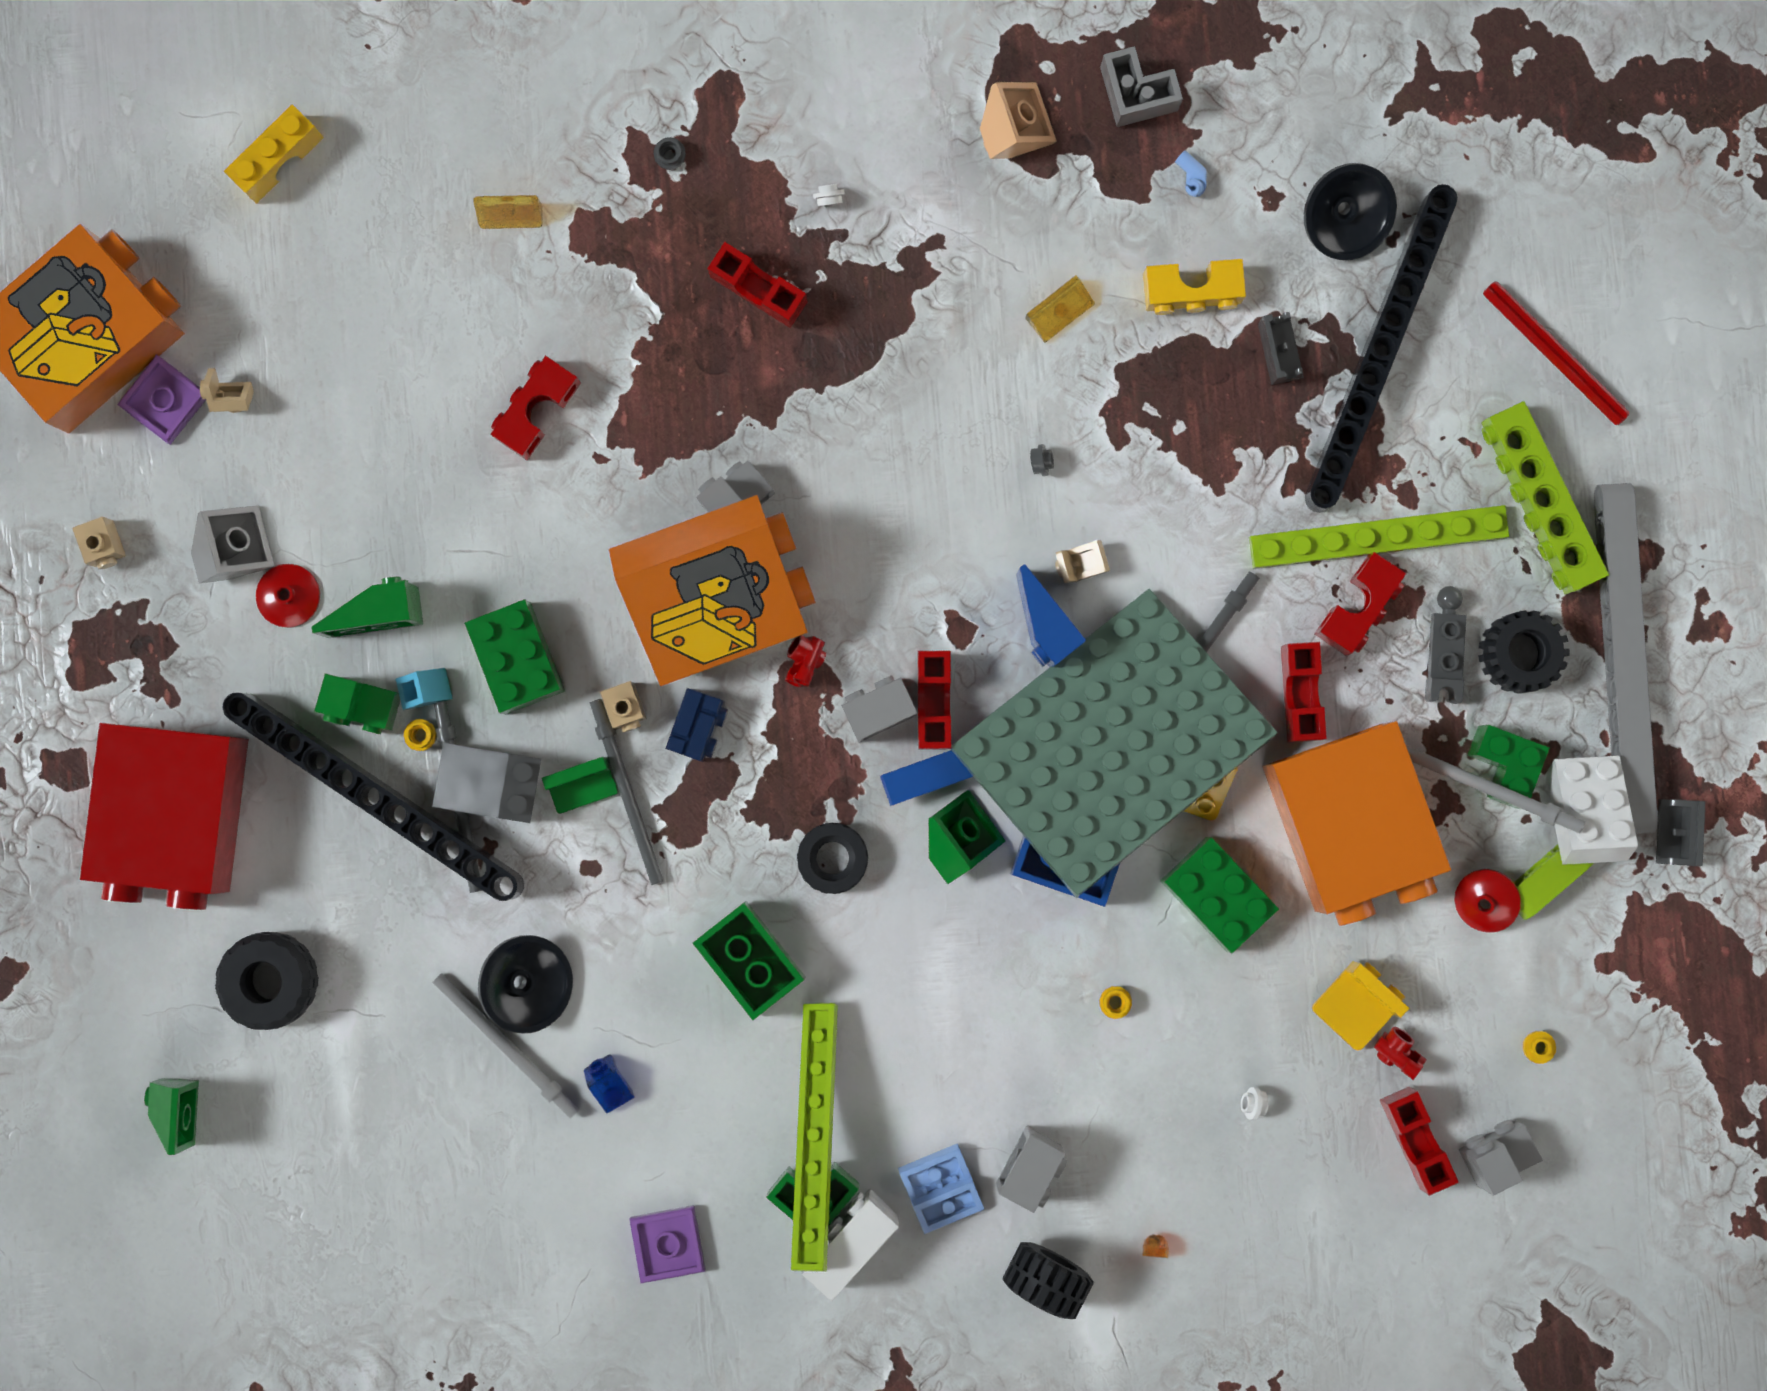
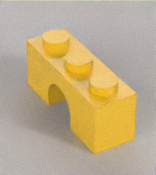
(258, 164)
(1167, 292)

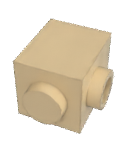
(99, 543)
(623, 706)

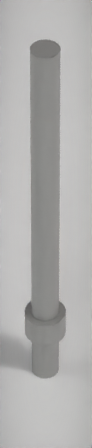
(1549, 813)
(550, 1089)

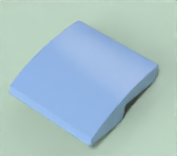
(941, 1188)

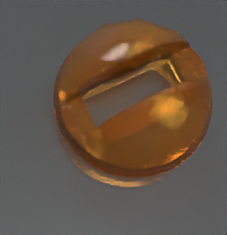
(1155, 1246)

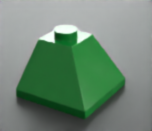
(961, 837)
(173, 1112)

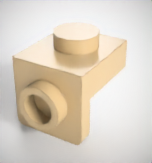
(225, 396)
(1081, 562)

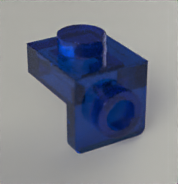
(607, 1083)

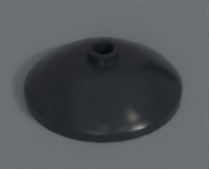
(1366, 216)
(544, 985)

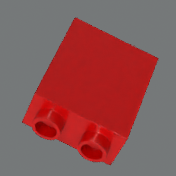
(163, 814)

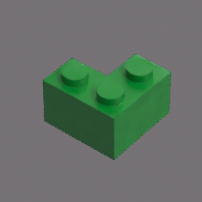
(349, 700)
(1515, 757)
(842, 1189)

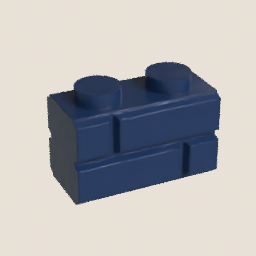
(696, 725)

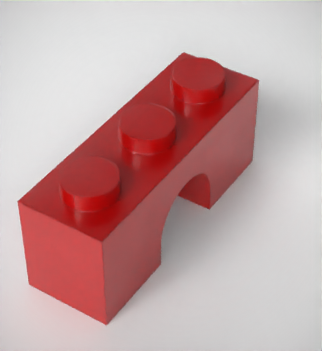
(748, 281)
(546, 383)
(1378, 582)
(1300, 683)
(934, 700)
(1412, 1129)

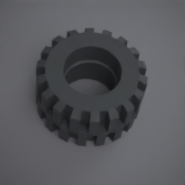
(1549, 646)
(1048, 1280)

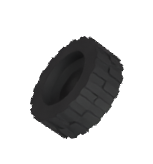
(809, 867)

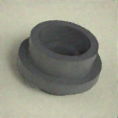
(669, 144)
(1041, 460)

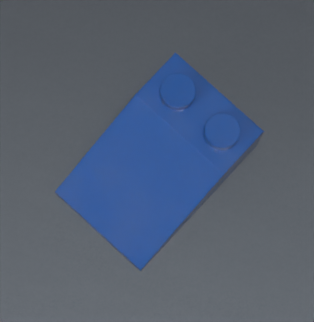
(1047, 625)

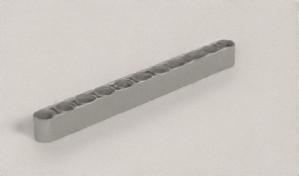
(1626, 648)

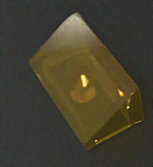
(508, 211)
(1060, 309)

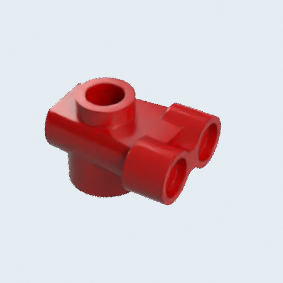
(808, 655)
(1396, 1049)

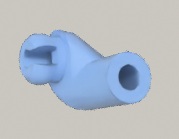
(1195, 174)

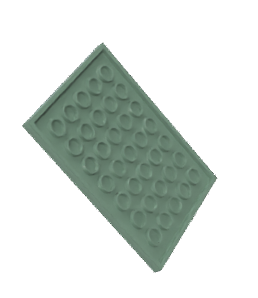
(1113, 742)

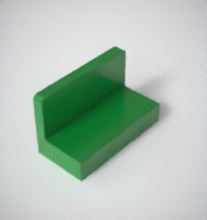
(581, 785)

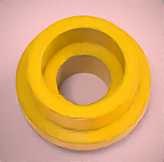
(410, 735)
(1123, 1009)
(1530, 1043)

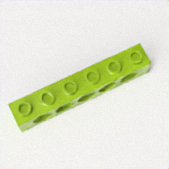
(1560, 506)

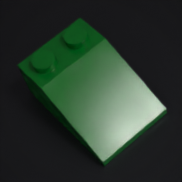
(377, 608)

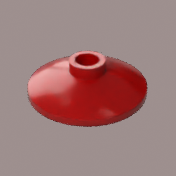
(303, 596)
(1495, 888)

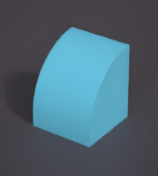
(423, 688)

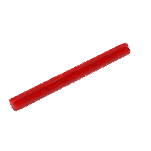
(1556, 353)

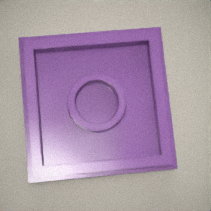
(162, 399)
(667, 1244)

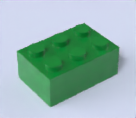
(514, 657)
(1219, 894)
(749, 960)

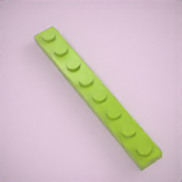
(1379, 536)
(814, 1138)

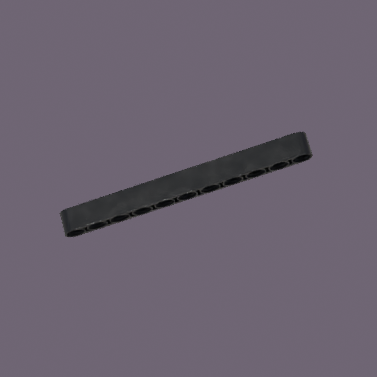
(1391, 337)
(358, 791)

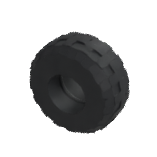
(236, 986)

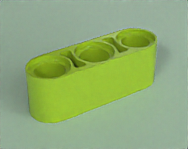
(1546, 881)

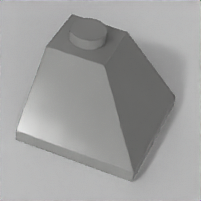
(230, 544)

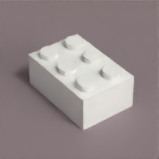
(1597, 794)
(854, 1241)

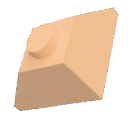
(1015, 120)

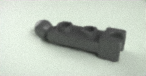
(1446, 648)

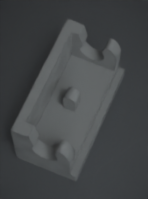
(1280, 348)
(1680, 832)

